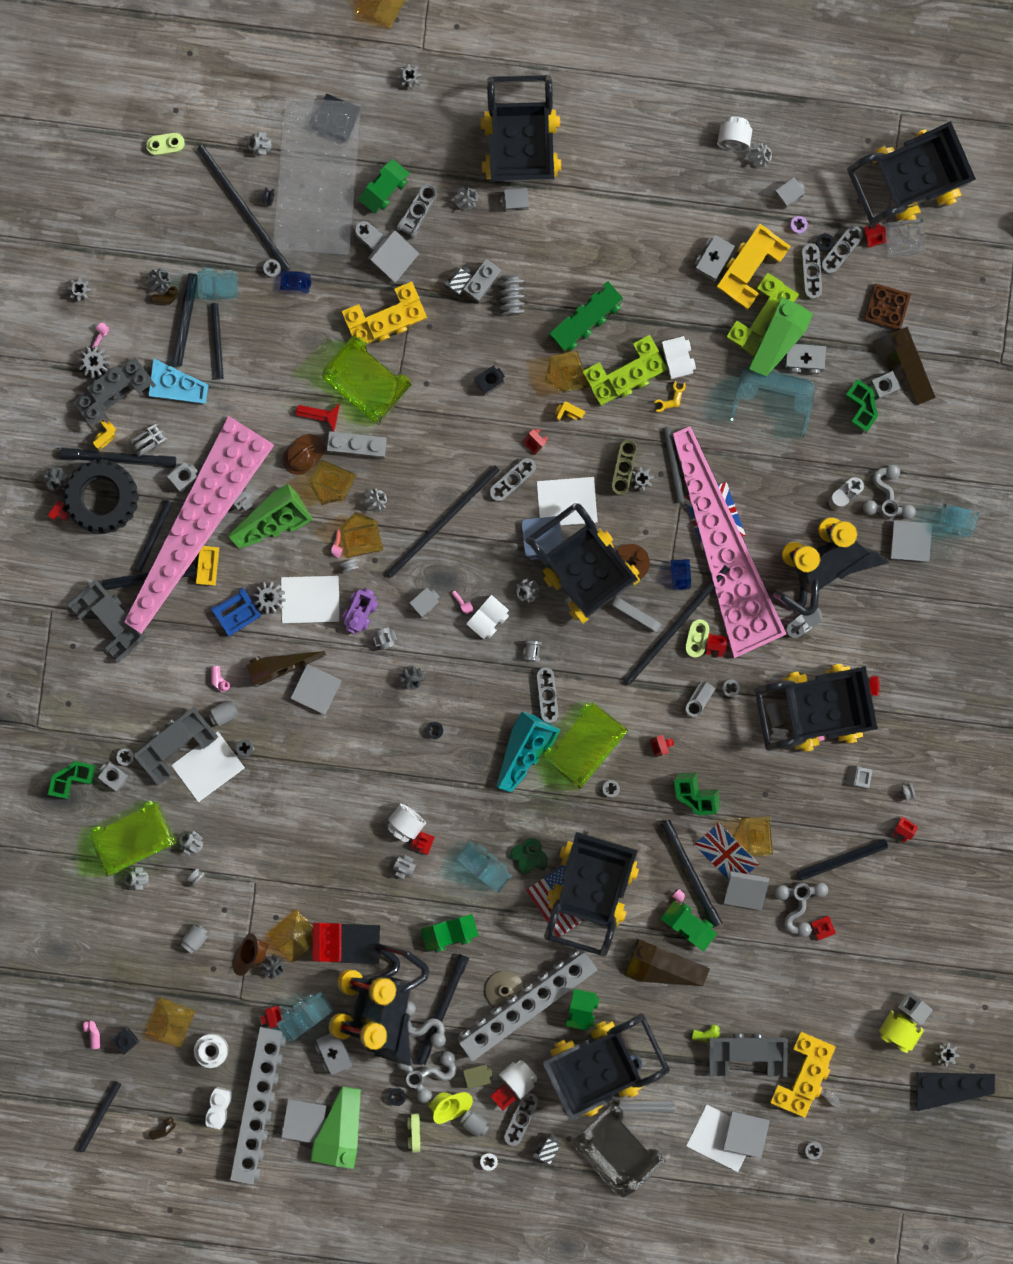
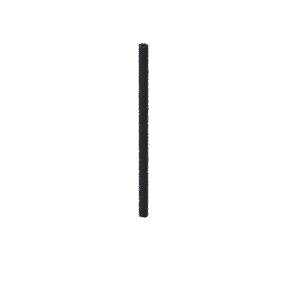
(243, 207)
(444, 520)
(674, 628)

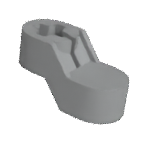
(839, 499)
(797, 628)

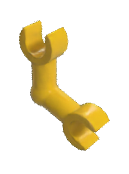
(672, 403)

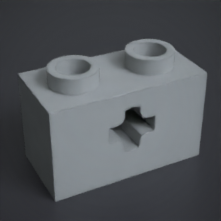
(723, 251)
(482, 281)
(814, 353)
(342, 1058)

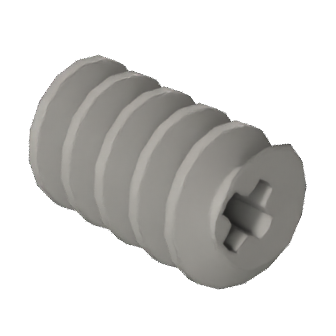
(511, 294)

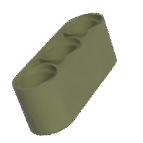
(624, 458)

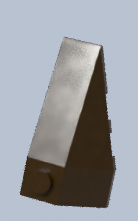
(901, 356)
(270, 668)
(658, 965)

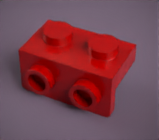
(326, 942)

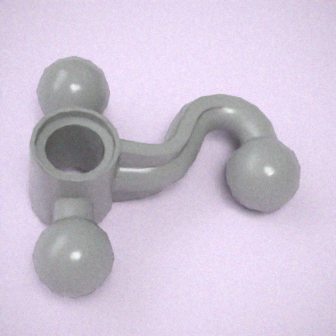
(870, 507)
(783, 892)
(438, 1038)
(424, 1095)

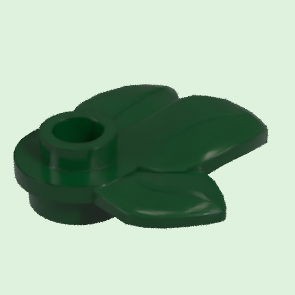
(529, 859)

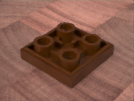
(887, 306)

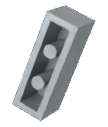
(357, 445)

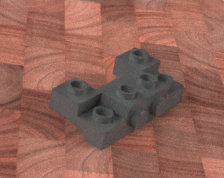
(112, 388)
(108, 610)
(172, 739)
(748, 1050)

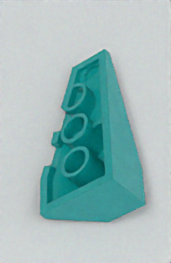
(526, 743)

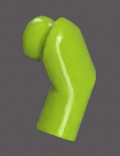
(713, 1032)

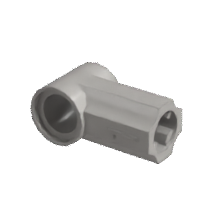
(700, 698)

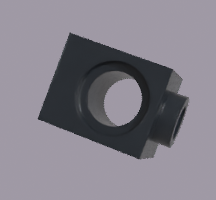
(484, 386)
(125, 1040)

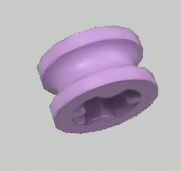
(803, 222)

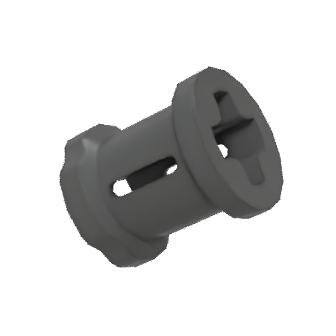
(249, 751)

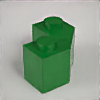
(389, 180)
(863, 397)
(63, 780)
(700, 801)
(689, 926)
(449, 932)
(581, 1009)

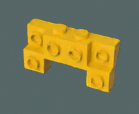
(750, 257)
(388, 321)
(809, 1077)

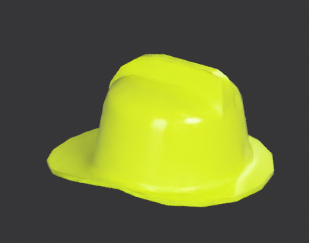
(449, 1106)

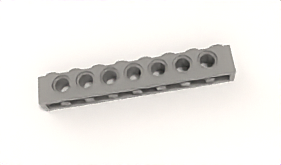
(523, 1014)
(239, 1171)

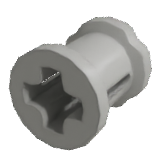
(532, 650)

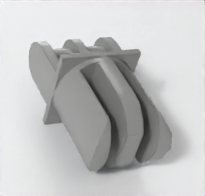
(149, 439)

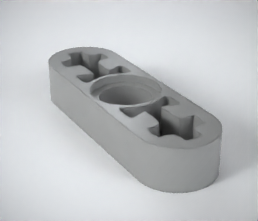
(854, 242)
(818, 285)
(527, 474)
(635, 614)
(553, 689)
(513, 1121)

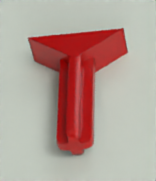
(319, 414)

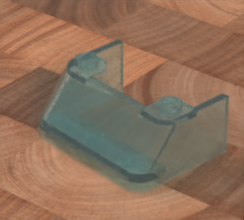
(794, 386)

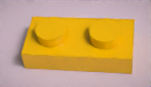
(207, 566)

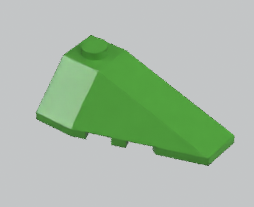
(276, 514)

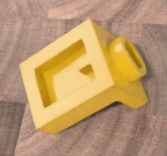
(573, 411)
(104, 439)

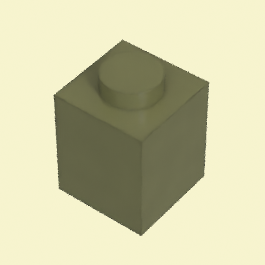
(478, 1076)

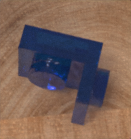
(295, 281)
(680, 574)

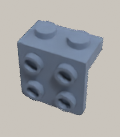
(547, 541)

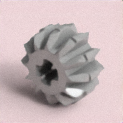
(88, 365)
(269, 604)

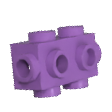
(357, 615)

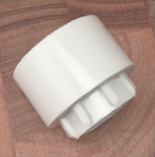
(735, 135)
(405, 823)
(221, 1050)
(518, 1078)

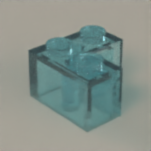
(217, 285)
(484, 866)
(304, 1016)

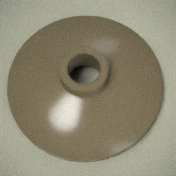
(501, 980)

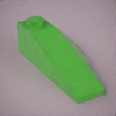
(783, 330)
(339, 1134)

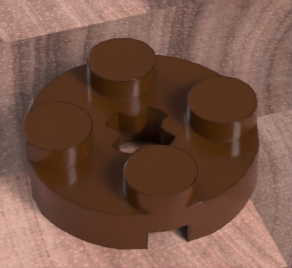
(638, 554)

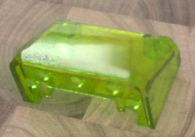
(365, 380)
(585, 745)
(132, 838)

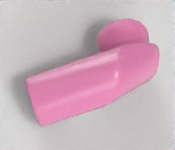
(217, 681)
(94, 1034)

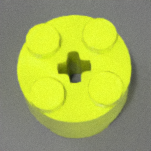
(901, 1031)

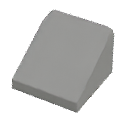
(859, 776)

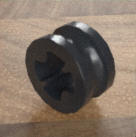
(268, 196)
(826, 236)
(429, 729)
(400, 1102)

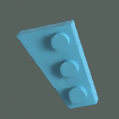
(176, 385)

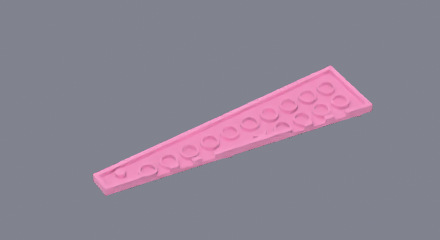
(221, 480)
(740, 593)

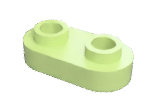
(165, 146)
(697, 638)
(414, 1141)

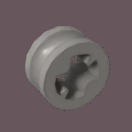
(266, 266)
(349, 566)
(730, 682)
(119, 759)
(616, 792)
(908, 792)
(195, 877)
(816, 1145)

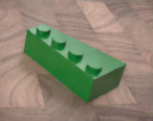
(586, 318)

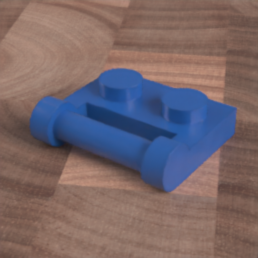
(238, 618)

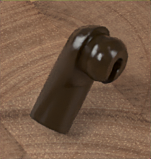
(167, 298)
(164, 1131)

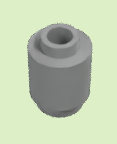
(223, 713)
(194, 938)
(474, 1123)

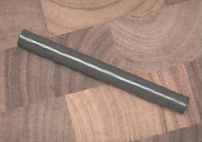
(674, 464)

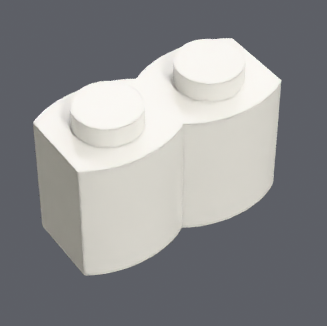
(678, 358)
(488, 617)
(217, 1113)

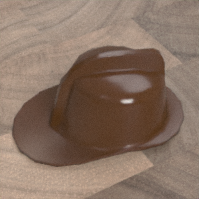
(303, 454)
(249, 953)

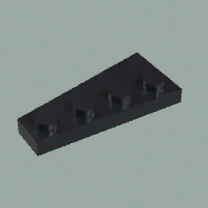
(941, 1089)

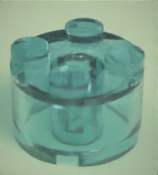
(958, 519)

